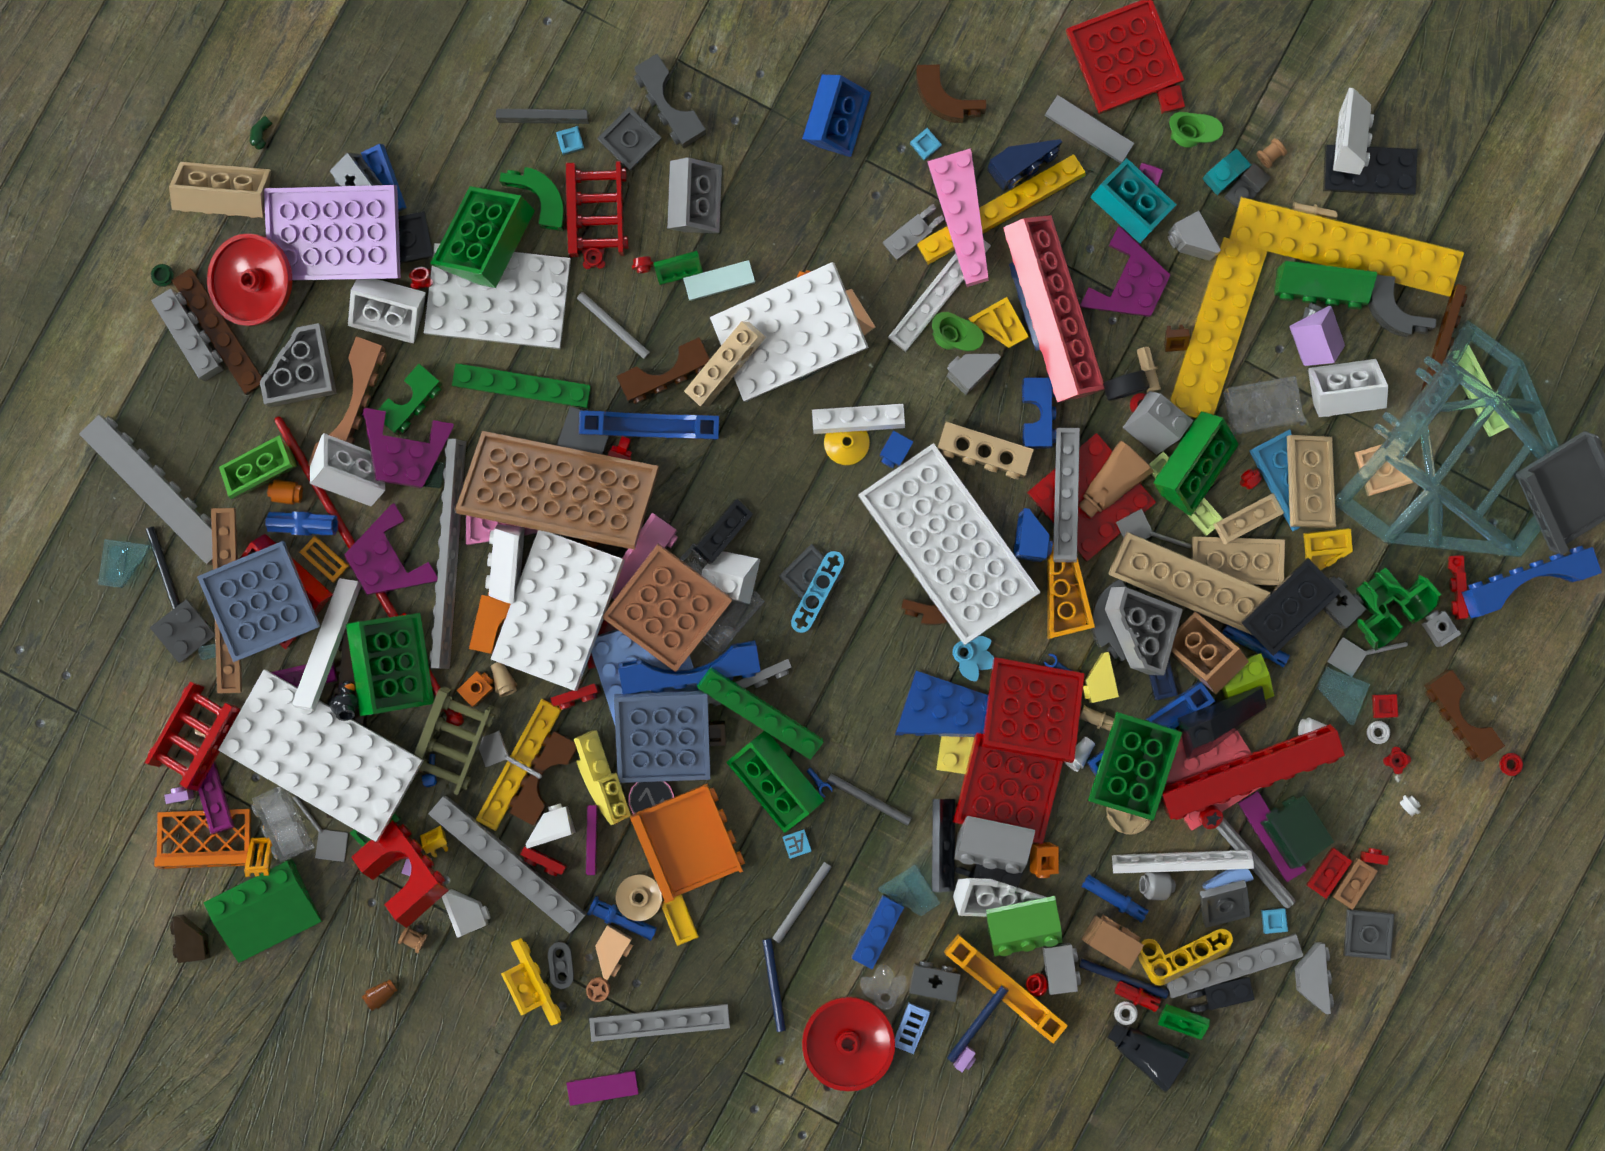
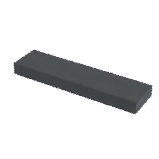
(542, 116)

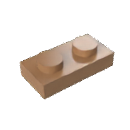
(1354, 883)

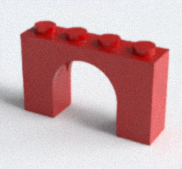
(424, 884)

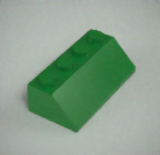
(1324, 284)
(1196, 462)
(775, 781)

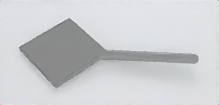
(1138, 525)
(1348, 656)
(494, 751)
(330, 844)

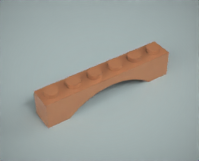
(364, 361)

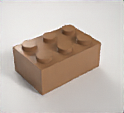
(1207, 653)
(1117, 944)

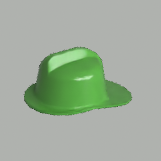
(1191, 128)
(956, 332)

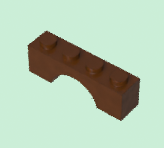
(639, 384)
(1446, 692)
(529, 803)

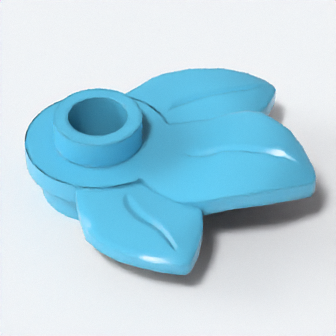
(977, 658)

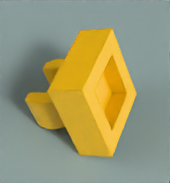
(433, 840)

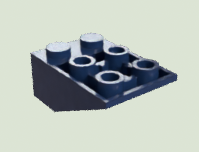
(1021, 160)

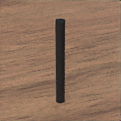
(162, 565)

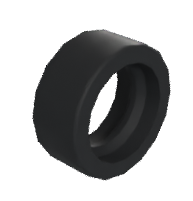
(1126, 385)

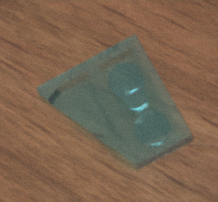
(1343, 692)
(911, 891)

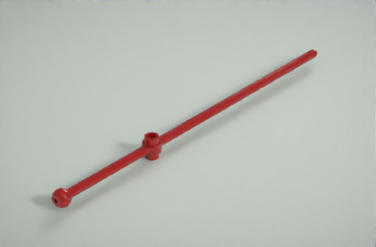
(452, 717)

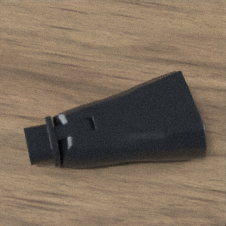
(1152, 1056)

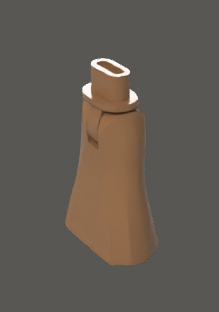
(1117, 477)

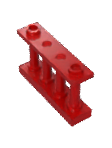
(576, 199)
(204, 755)

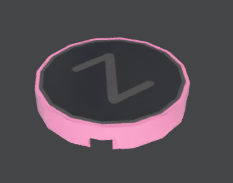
(648, 794)

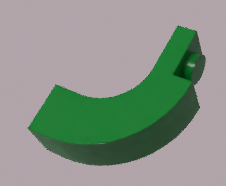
(552, 206)

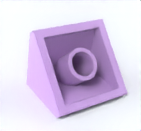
(1318, 338)

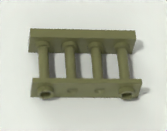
(436, 722)

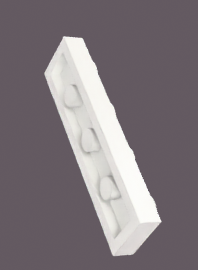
(858, 418)

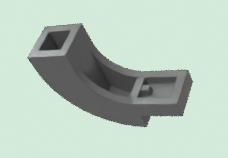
(1388, 313)
(1103, 631)

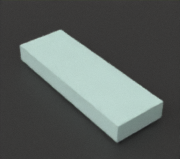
(719, 280)

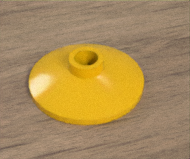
(847, 454)

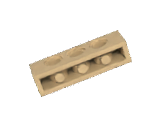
(725, 364)
(1020, 454)

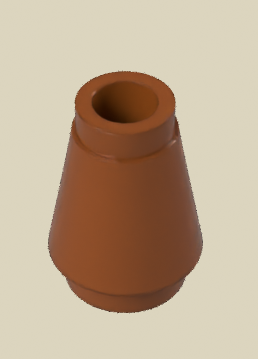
(378, 995)

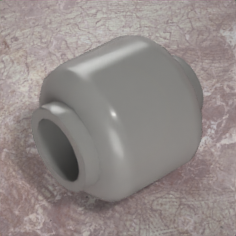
(1157, 885)

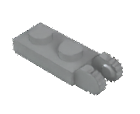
(912, 233)

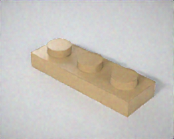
(1248, 518)

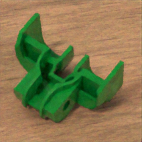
(1383, 589)

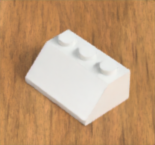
(1353, 134)
(386, 309)
(1348, 388)
(345, 470)
(505, 561)

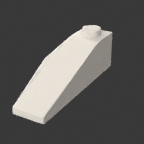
(977, 895)

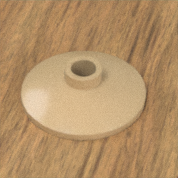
(626, 897)

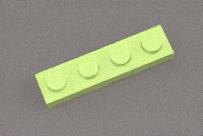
(1469, 362)
(1205, 514)

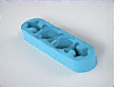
(814, 590)

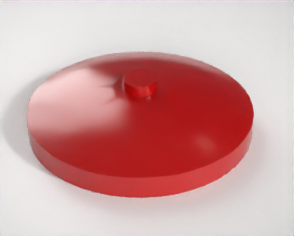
(249, 279)
(848, 1044)

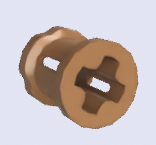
(1271, 153)
(412, 939)

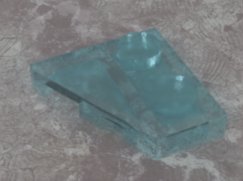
(120, 562)

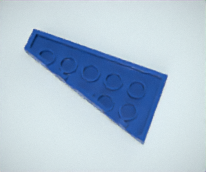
(942, 709)

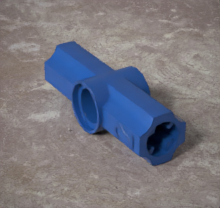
(301, 523)

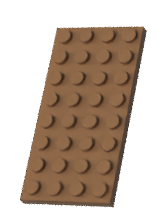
(557, 490)

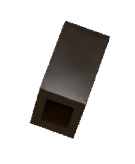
(190, 940)

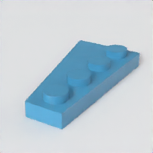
(1273, 465)

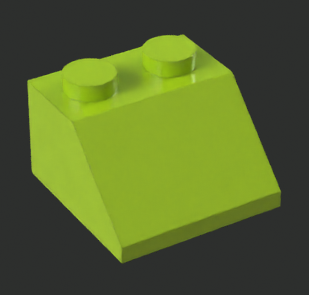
(1249, 677)

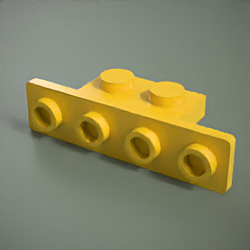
(527, 986)

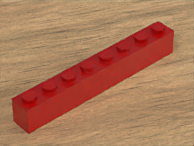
(1251, 772)

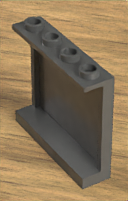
(1567, 490)

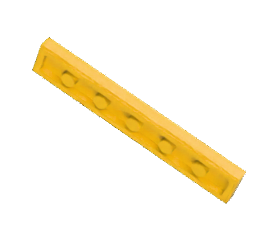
(512, 775)

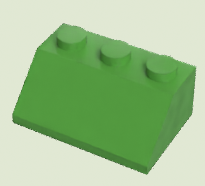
(257, 467)
(1024, 926)

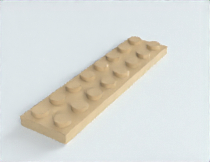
(1185, 581)

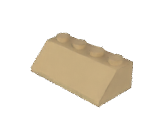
(219, 189)

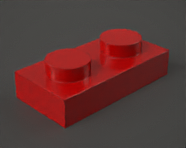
(551, 865)
(1329, 873)

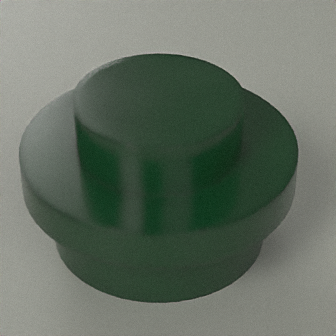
(162, 275)

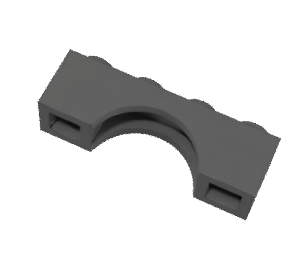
(684, 124)

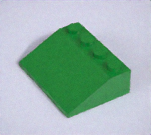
(483, 235)
(390, 664)
(1135, 766)
(263, 911)

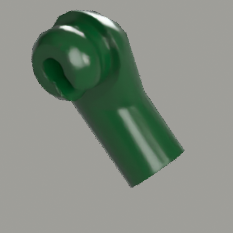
(256, 133)

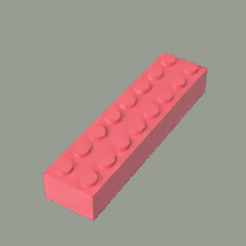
(1054, 308)

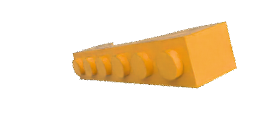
(1016, 998)

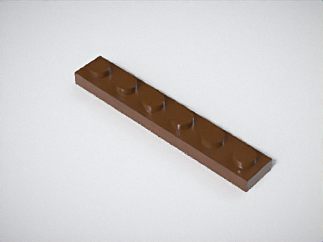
(1449, 322)
(218, 331)

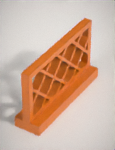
(200, 859)

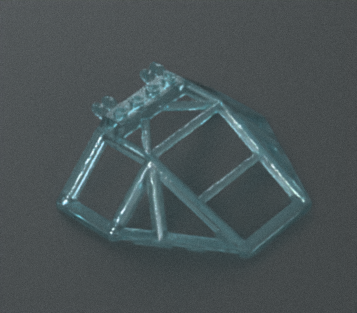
(1415, 426)

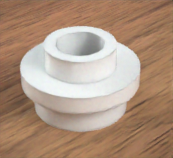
(1384, 735)
(1411, 805)
(1125, 1020)

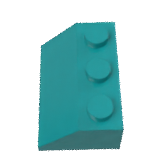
(1133, 200)

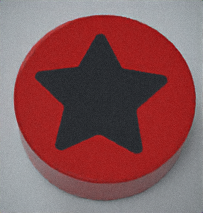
(1211, 817)

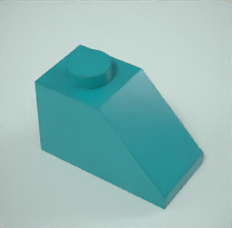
(1226, 171)

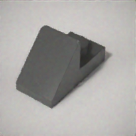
(1248, 185)

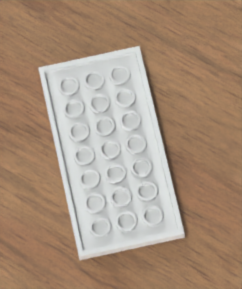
(949, 544)
(321, 758)

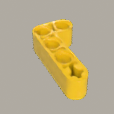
(1187, 952)

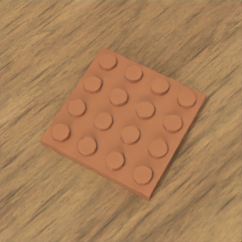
(666, 607)

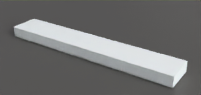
(929, 304)
(326, 644)
(1182, 861)

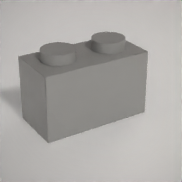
(1061, 969)

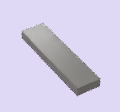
(1089, 129)

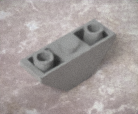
(1313, 977)

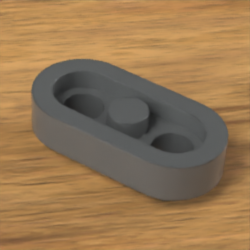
(560, 964)

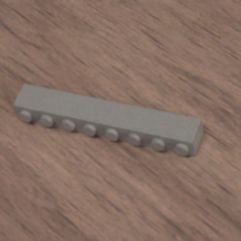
(151, 485)
(507, 863)

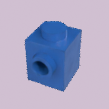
(895, 450)

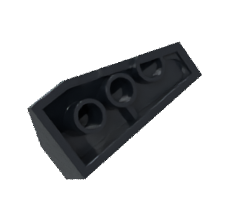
(1213, 724)

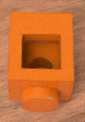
(1050, 861)

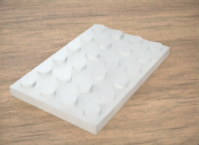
(520, 311)
(805, 329)
(557, 609)

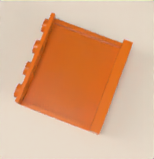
(687, 841)

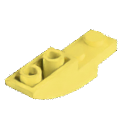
(599, 780)

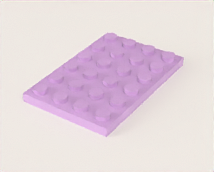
(336, 230)

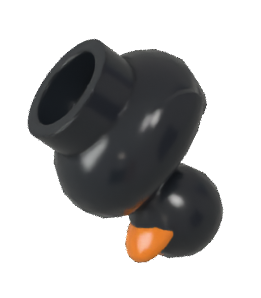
(345, 703)

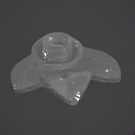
(883, 983)

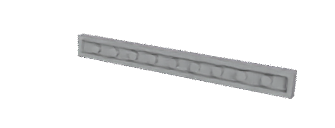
(448, 555)

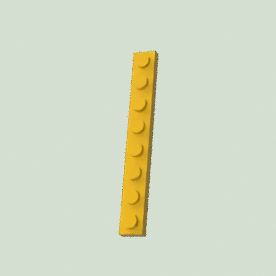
(1009, 204)

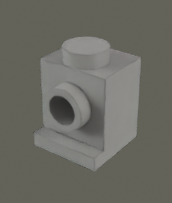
(1439, 637)

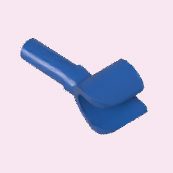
(1057, 664)
(430, 779)
(818, 781)

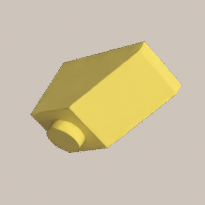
(1100, 681)

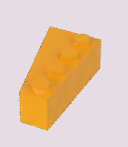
(1066, 599)

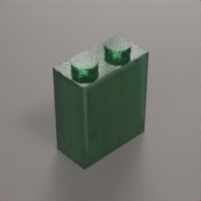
(1296, 831)

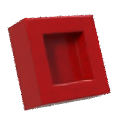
(1170, 99)
(1385, 706)
(1374, 856)

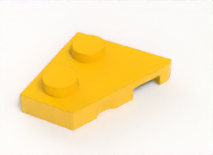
(1001, 323)
(1327, 546)

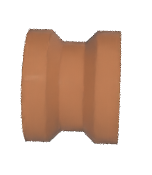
(595, 992)

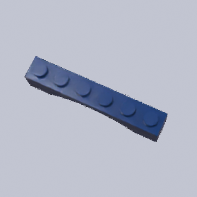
(648, 425)
(1491, 596)
(641, 676)
(1187, 702)

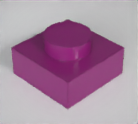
(1152, 172)

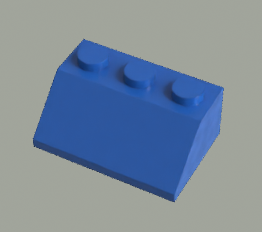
(836, 114)
(1031, 538)

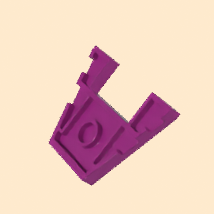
(1138, 284)
(401, 459)
(377, 563)

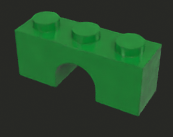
(424, 387)

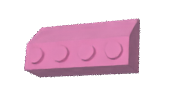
(652, 533)

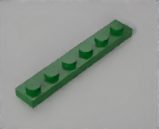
(521, 385)
(760, 713)

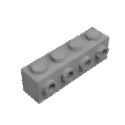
(187, 334)

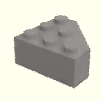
(300, 369)
(1143, 628)

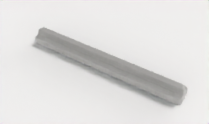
(1259, 867)

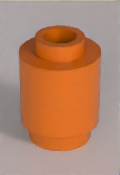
(285, 492)

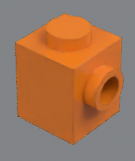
(476, 688)

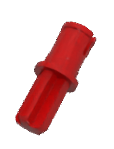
(1137, 996)

